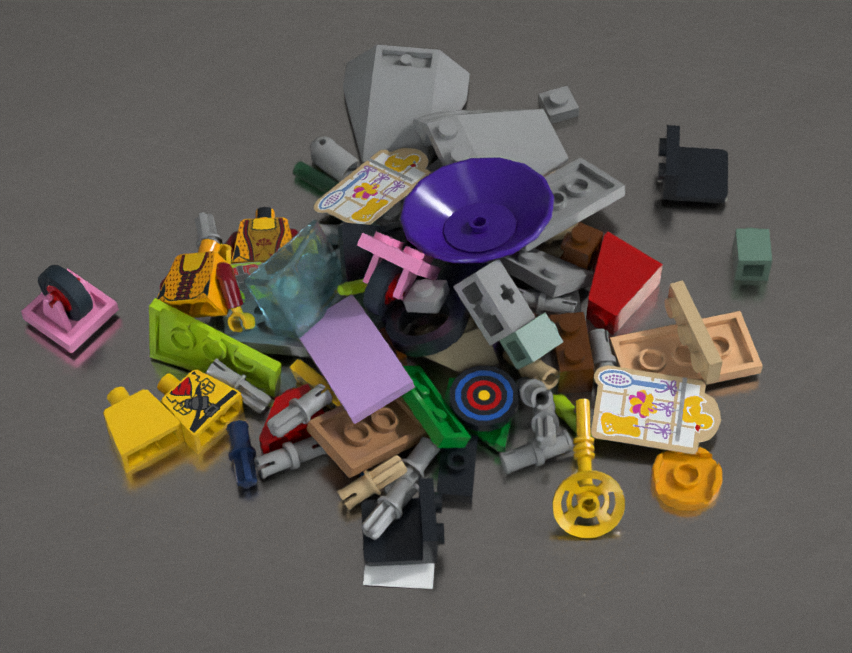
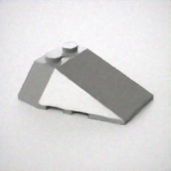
(507, 134)

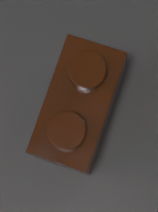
(574, 355)

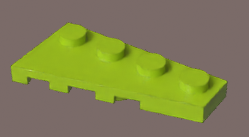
(195, 346)

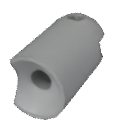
(332, 158)

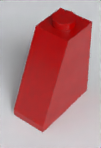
(620, 283)

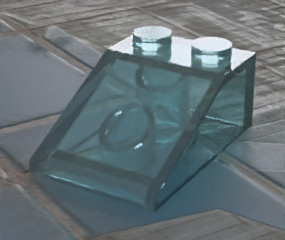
(297, 282)

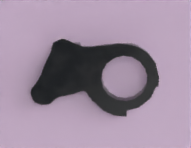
(451, 331)

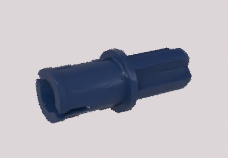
(242, 454)

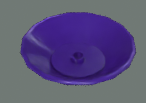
(477, 210)

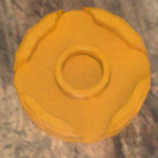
(686, 479)

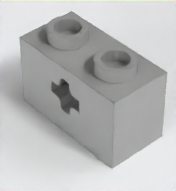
(494, 302)

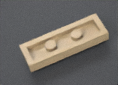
(693, 332)

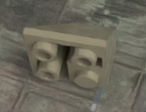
(467, 352)

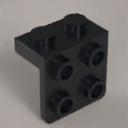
(691, 171)
(356, 259)
(411, 537)

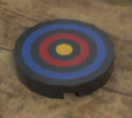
(484, 398)

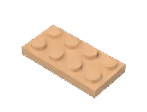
(663, 353)

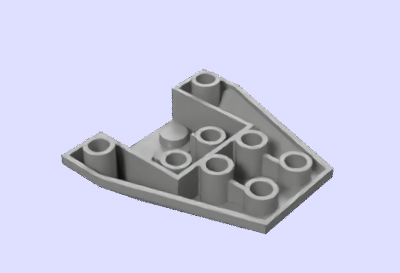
(395, 86)

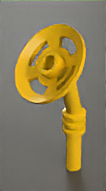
(586, 492)

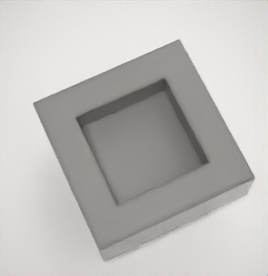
(558, 104)
(426, 296)

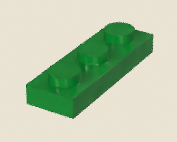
(434, 412)

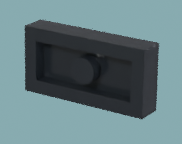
(458, 472)

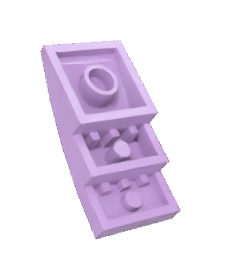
(356, 360)

